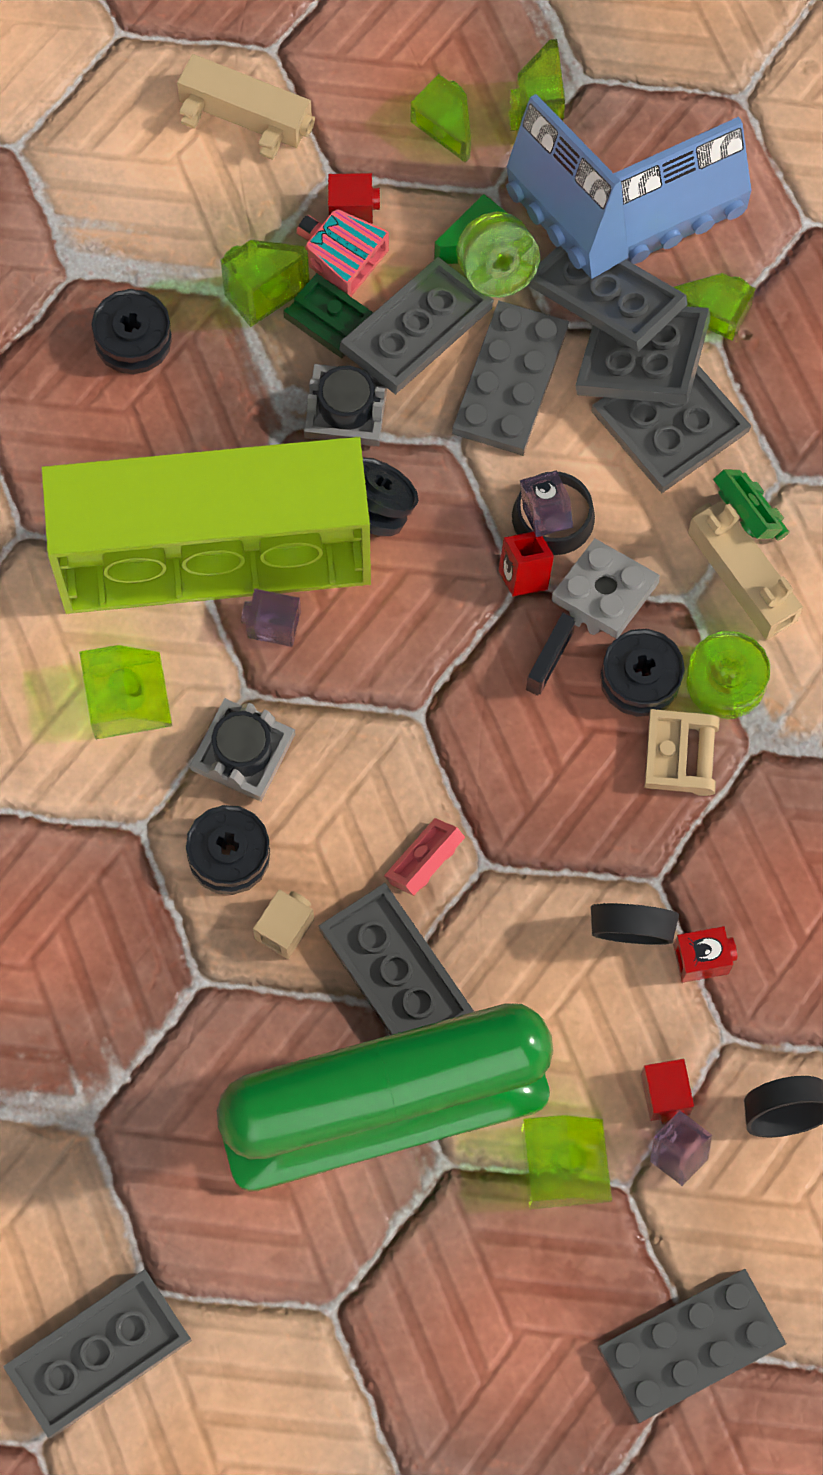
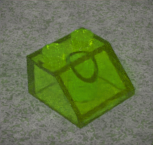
(540, 77)
(263, 277)
(124, 690)
(565, 1161)

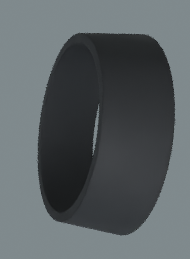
(565, 544)
(633, 923)
(767, 1109)

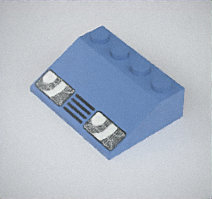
(685, 189)
(567, 190)

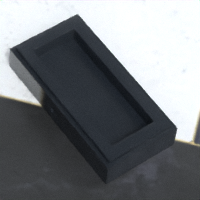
(550, 654)

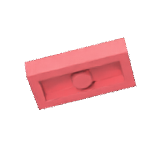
(424, 856)

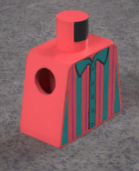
(343, 248)

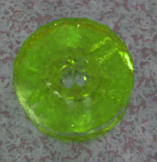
(493, 235)
(734, 655)

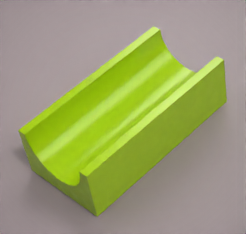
(208, 525)

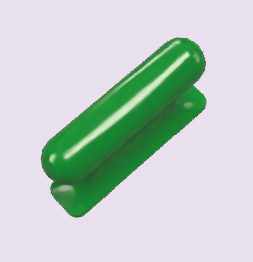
(385, 1095)

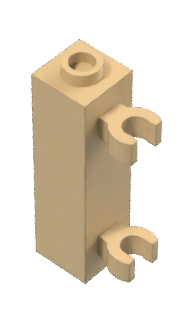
(245, 102)
(744, 568)

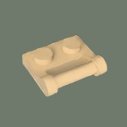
(668, 751)

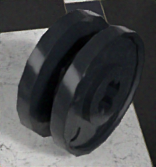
(132, 331)
(389, 497)
(651, 653)
(225, 827)

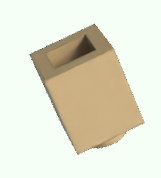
(284, 922)

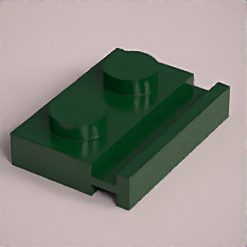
(326, 313)

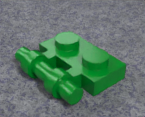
(748, 500)

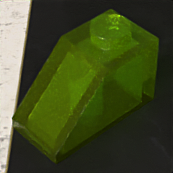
(444, 115)
(725, 297)

